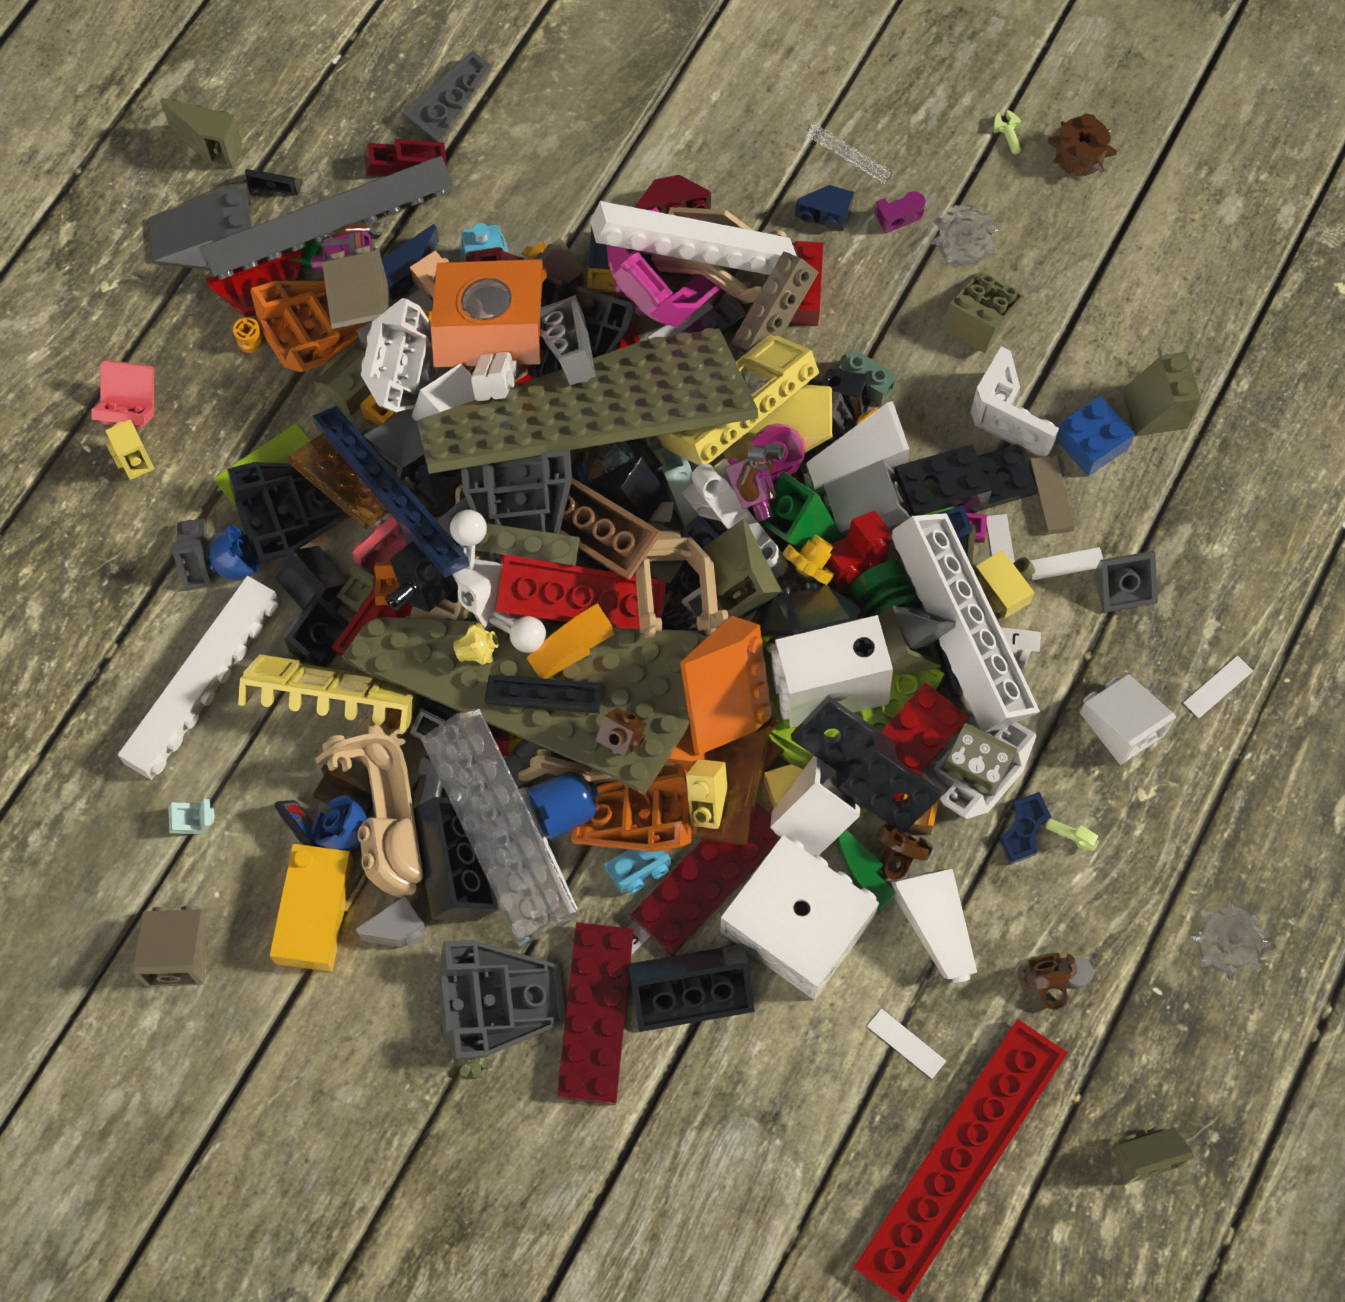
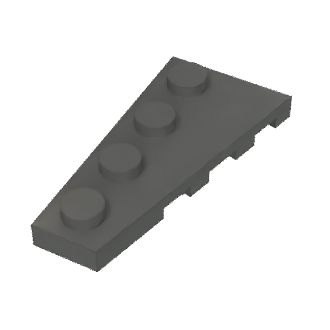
(445, 101)

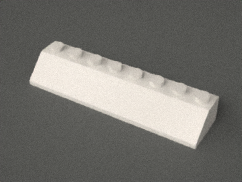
(976, 644)

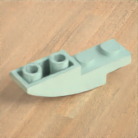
(677, 477)

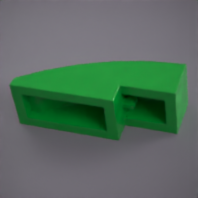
(864, 869)

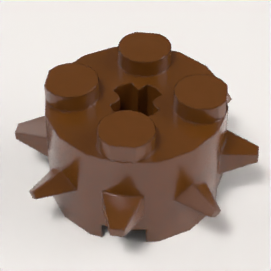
(1082, 145)

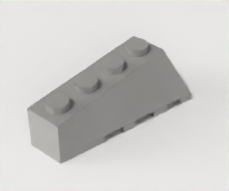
(567, 336)

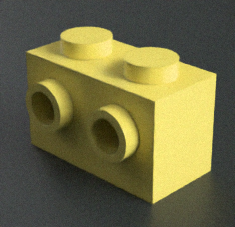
(128, 449)
(1003, 585)

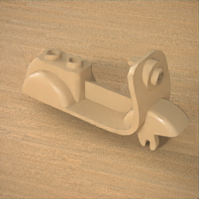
(389, 839)

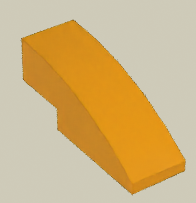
(571, 642)

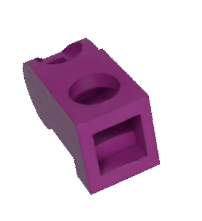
(900, 212)

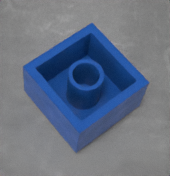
(1094, 436)

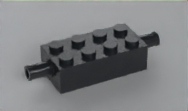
(417, 577)

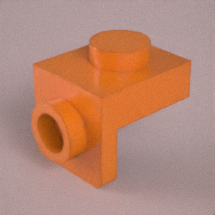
(385, 581)

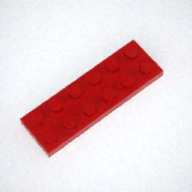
(565, 591)

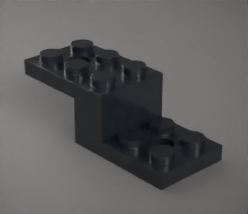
(966, 480)
(866, 764)

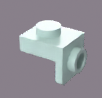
(190, 817)

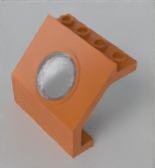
(487, 311)

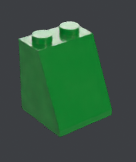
(799, 514)

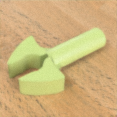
(1008, 130)
(1084, 838)

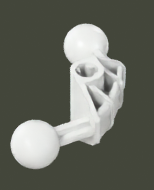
(479, 586)

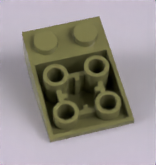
(205, 130)
(981, 311)
(741, 572)

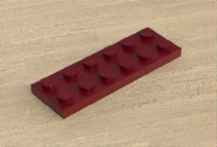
(703, 884)
(595, 1014)

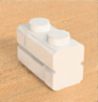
(494, 376)

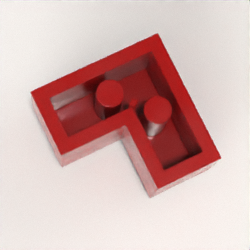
(861, 550)

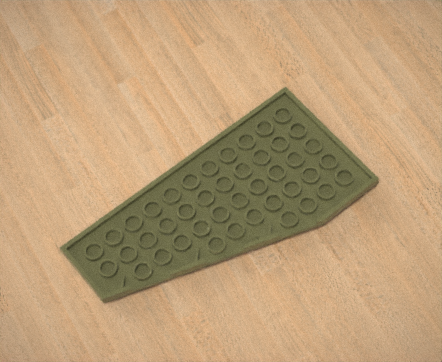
(636, 394)

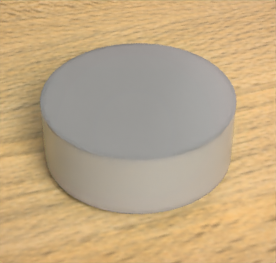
(1084, 973)

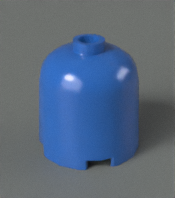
(563, 803)

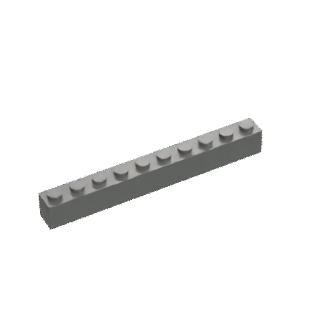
(325, 216)

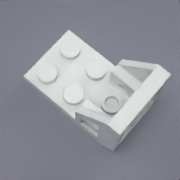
(994, 410)

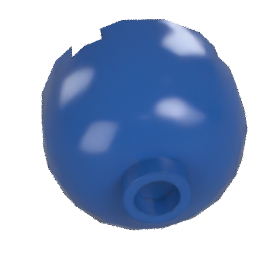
(230, 555)
(339, 824)

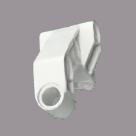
(715, 499)

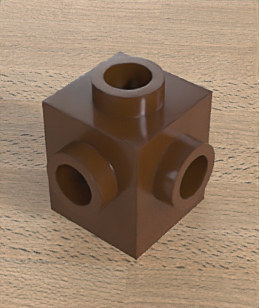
(621, 732)

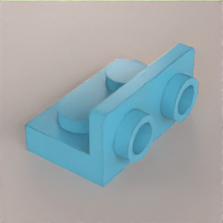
(635, 867)

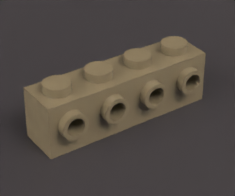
(776, 301)

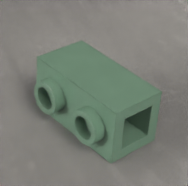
(881, 379)

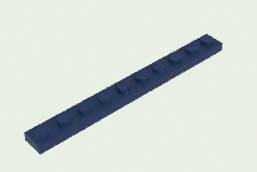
(391, 492)

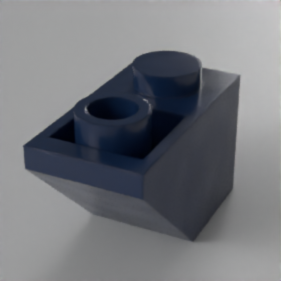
(826, 206)

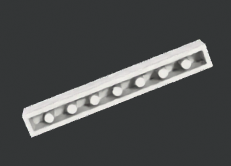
(688, 238)
(199, 678)

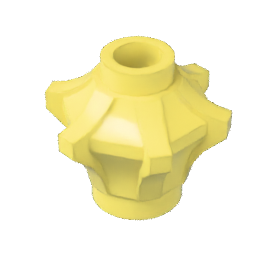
(476, 645)

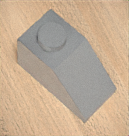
(393, 926)

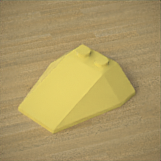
(805, 411)

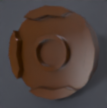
(901, 847)
(1047, 973)

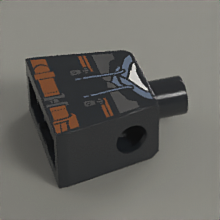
(852, 386)

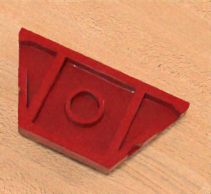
(237, 288)

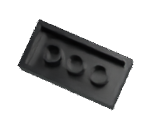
(450, 867)

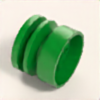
(883, 588)

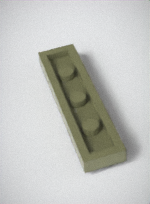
(529, 544)

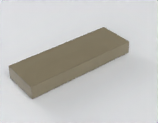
(1051, 494)

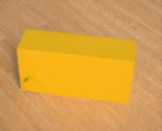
(312, 908)

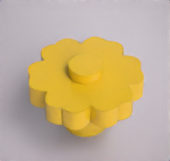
(811, 559)

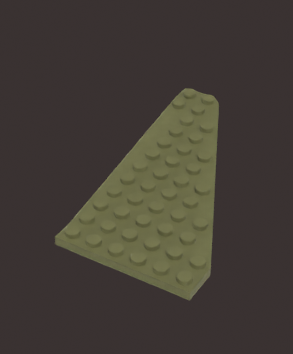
(635, 674)

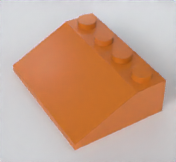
(726, 685)

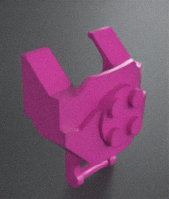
(650, 293)

